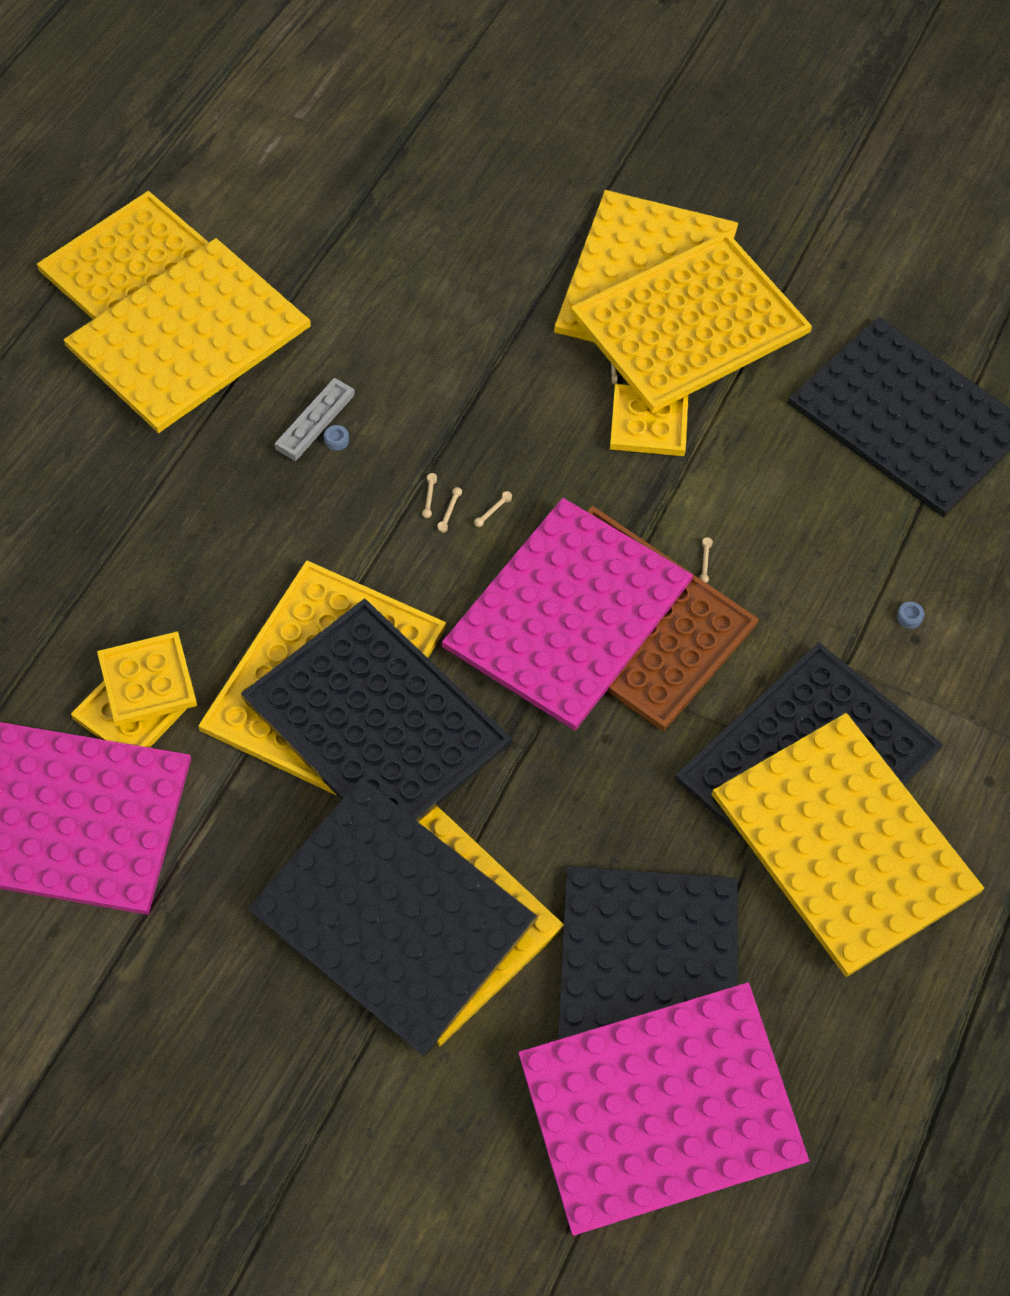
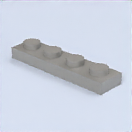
(314, 419)

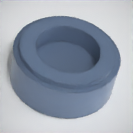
(336, 437)
(910, 615)

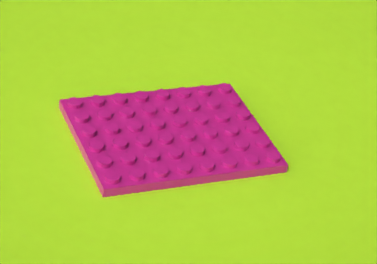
(567, 613)
(85, 816)
(662, 1108)

